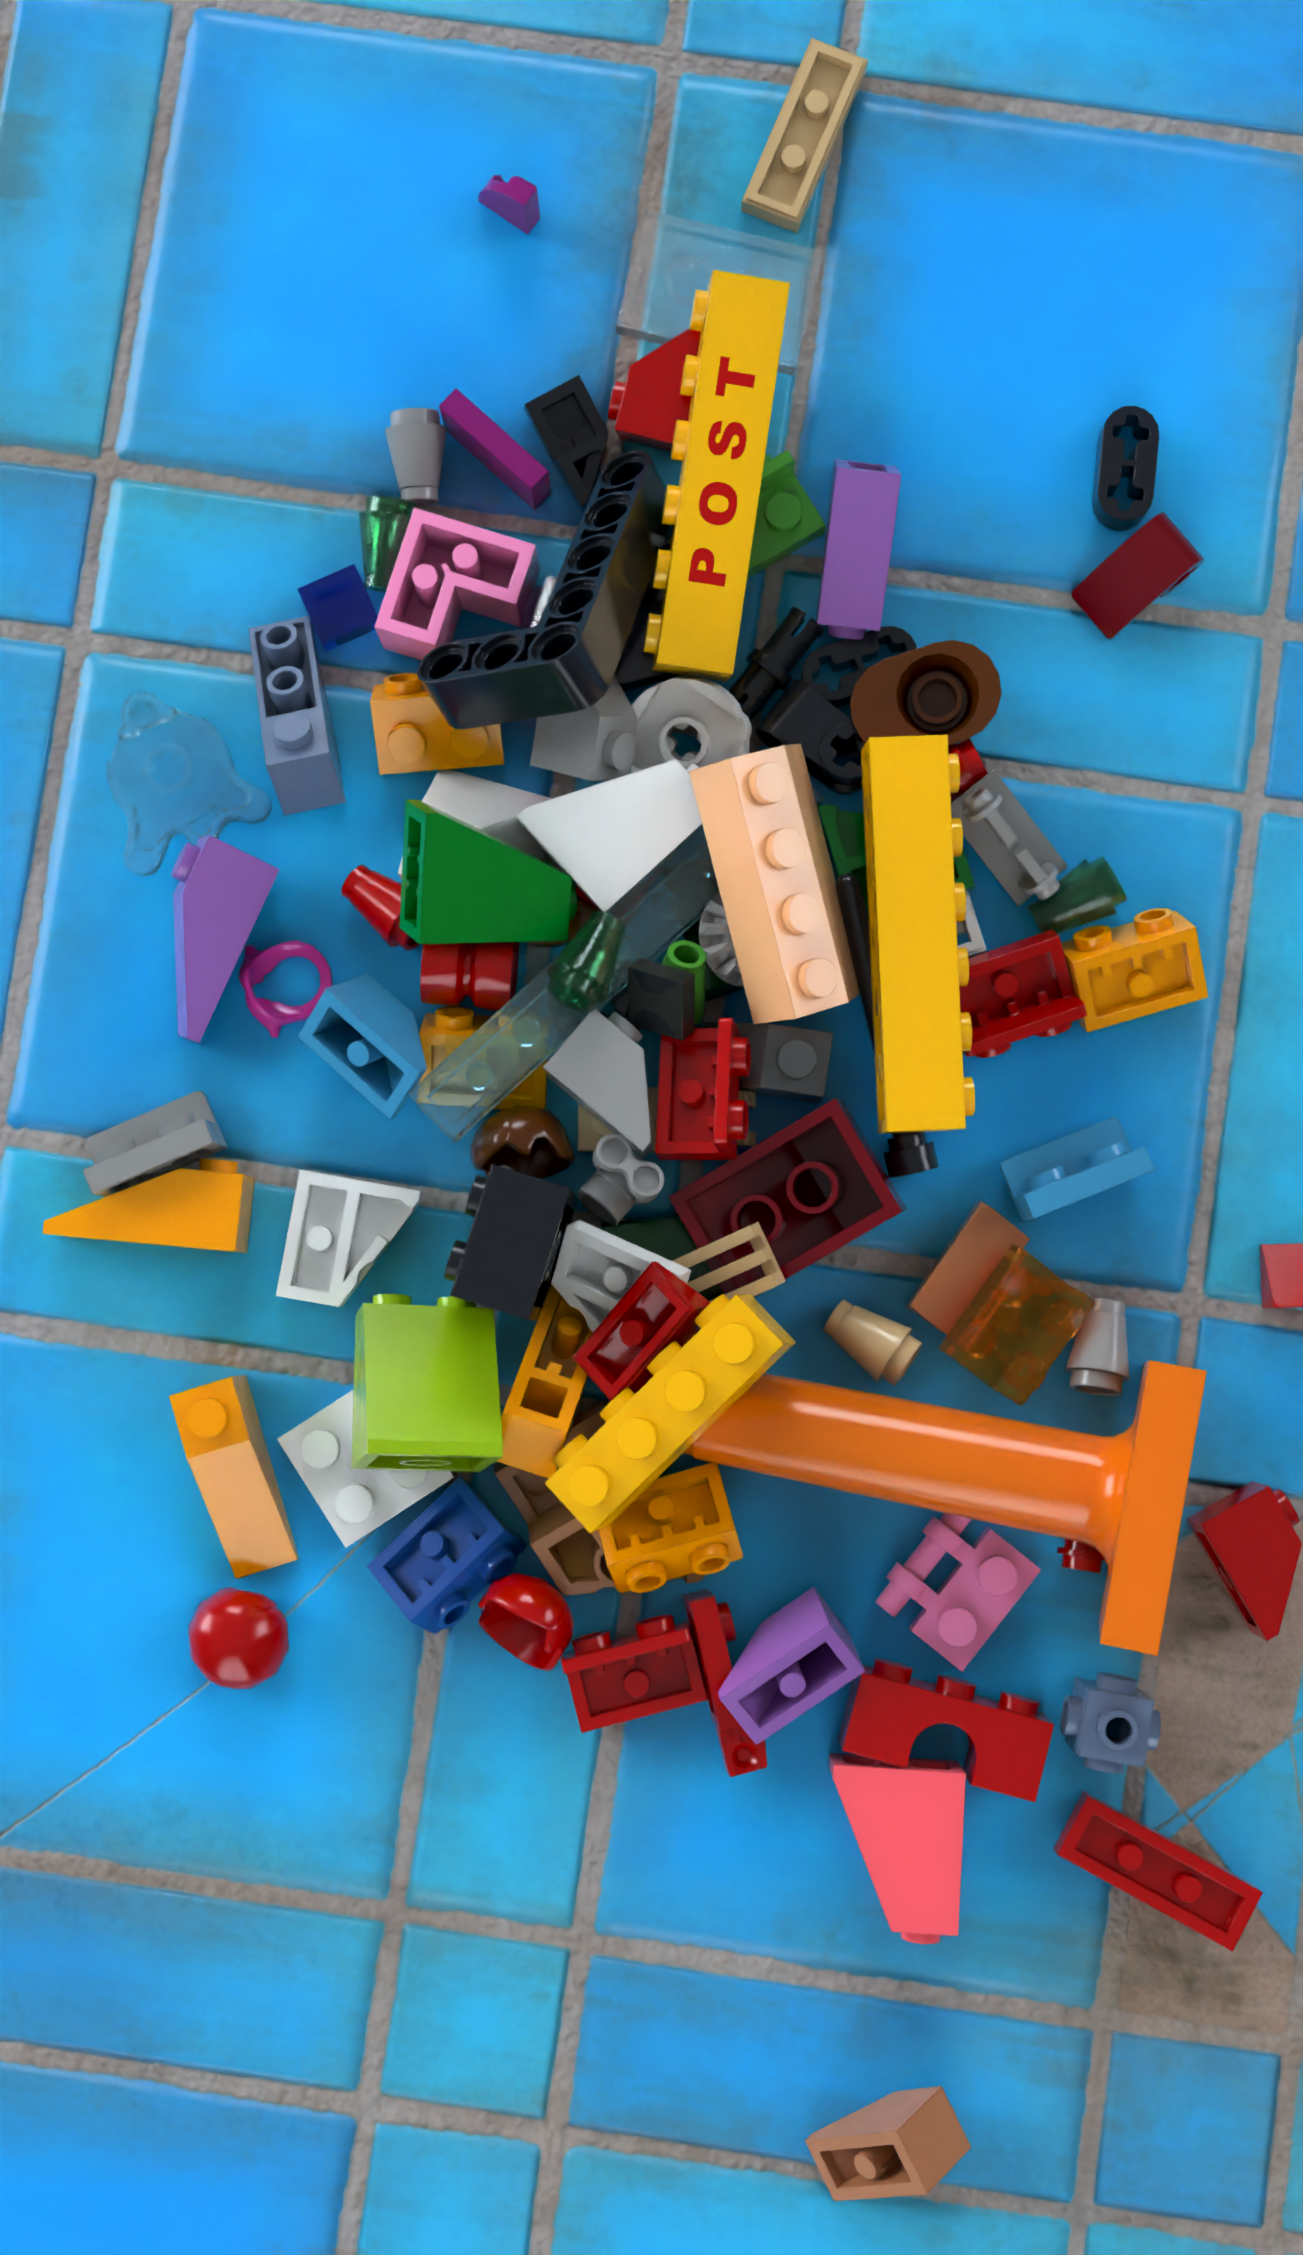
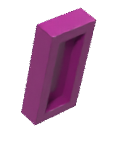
(495, 449)

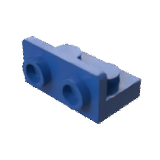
(447, 1558)

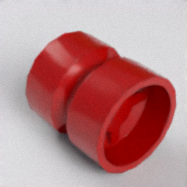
(469, 969)

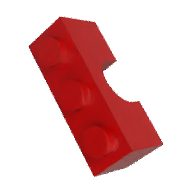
(1004, 1736)

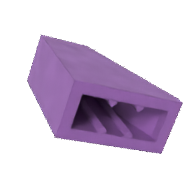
(857, 547)

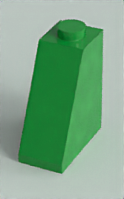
(476, 886)

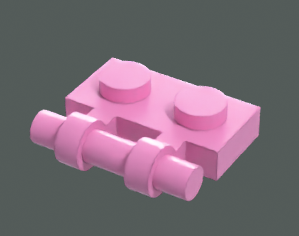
(973, 1596)

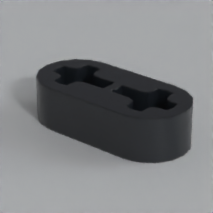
(1139, 469)
(852, 654)

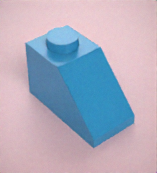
(368, 1041)

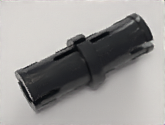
(772, 664)

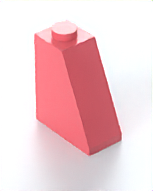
(908, 1837)

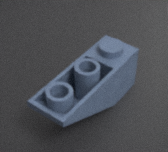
(295, 716)

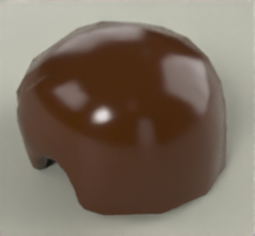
(524, 1140)

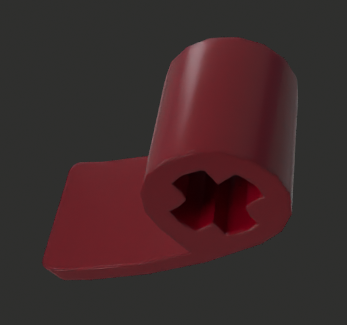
(1136, 574)

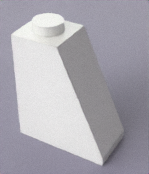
(616, 829)

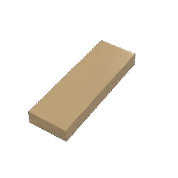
(804, 135)

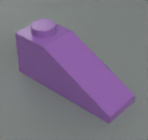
(213, 917)

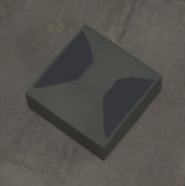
(661, 999)

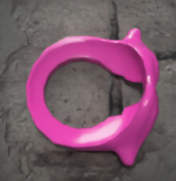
(258, 963)

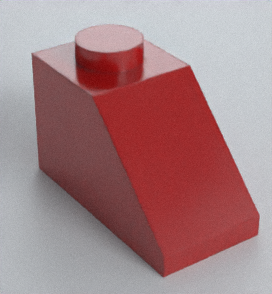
(651, 397)
(1253, 1552)

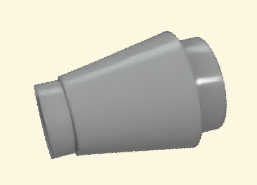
(417, 453)
(1100, 1351)

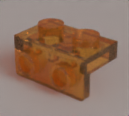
(1016, 1325)

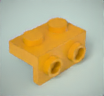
(416, 736)

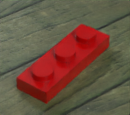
(1157, 1871)

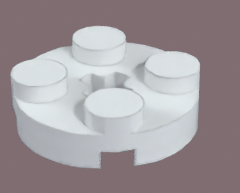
(686, 702)

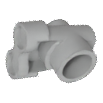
(619, 1180)

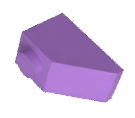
(790, 1666)

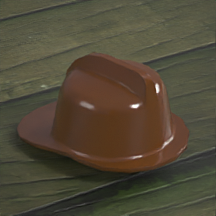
(927, 691)

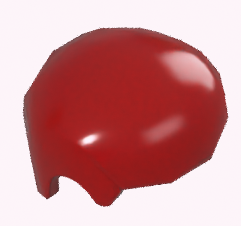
(527, 1619)
(238, 1638)

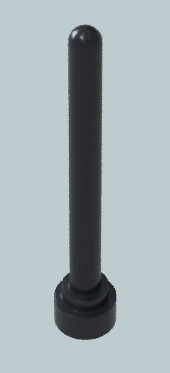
(907, 1151)

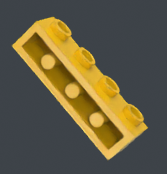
(669, 1412)

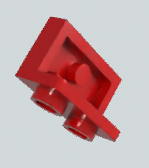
(1019, 994)
(700, 1094)
(633, 1673)

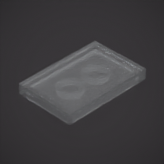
(679, 257)

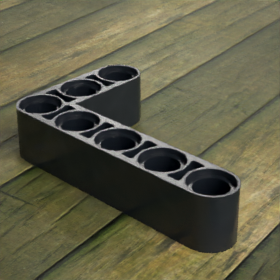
(586, 621)

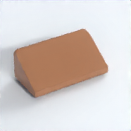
(964, 1267)

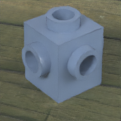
(1093, 1706)

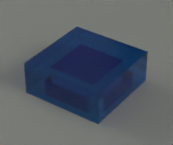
(339, 607)

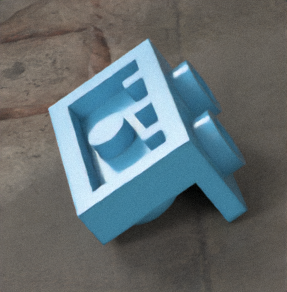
(1073, 1169)

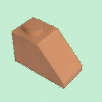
(890, 2146)

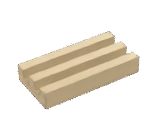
(762, 1255)

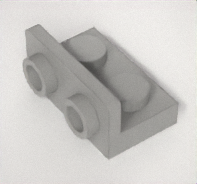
(153, 1144)

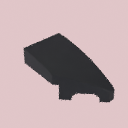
(570, 434)

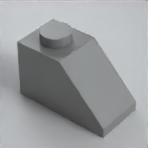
(589, 742)
(607, 1076)

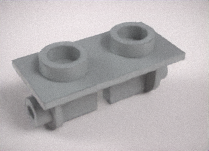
(1008, 840)

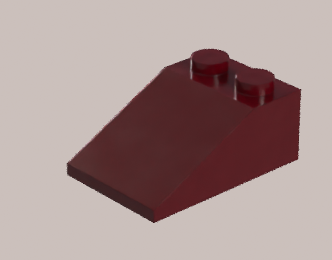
(804, 1185)

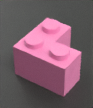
(451, 569)

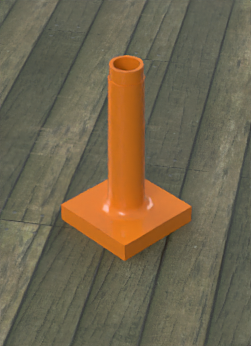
(1078, 1486)

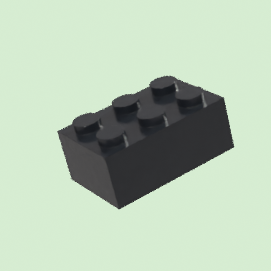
(511, 1242)

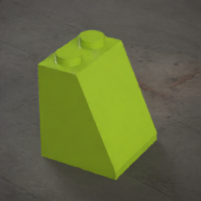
(425, 1386)

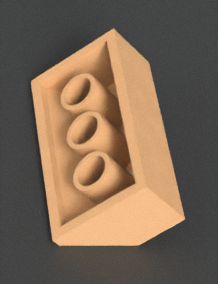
(776, 883)

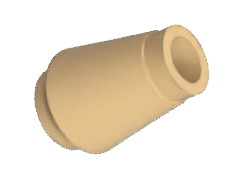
(873, 1341)

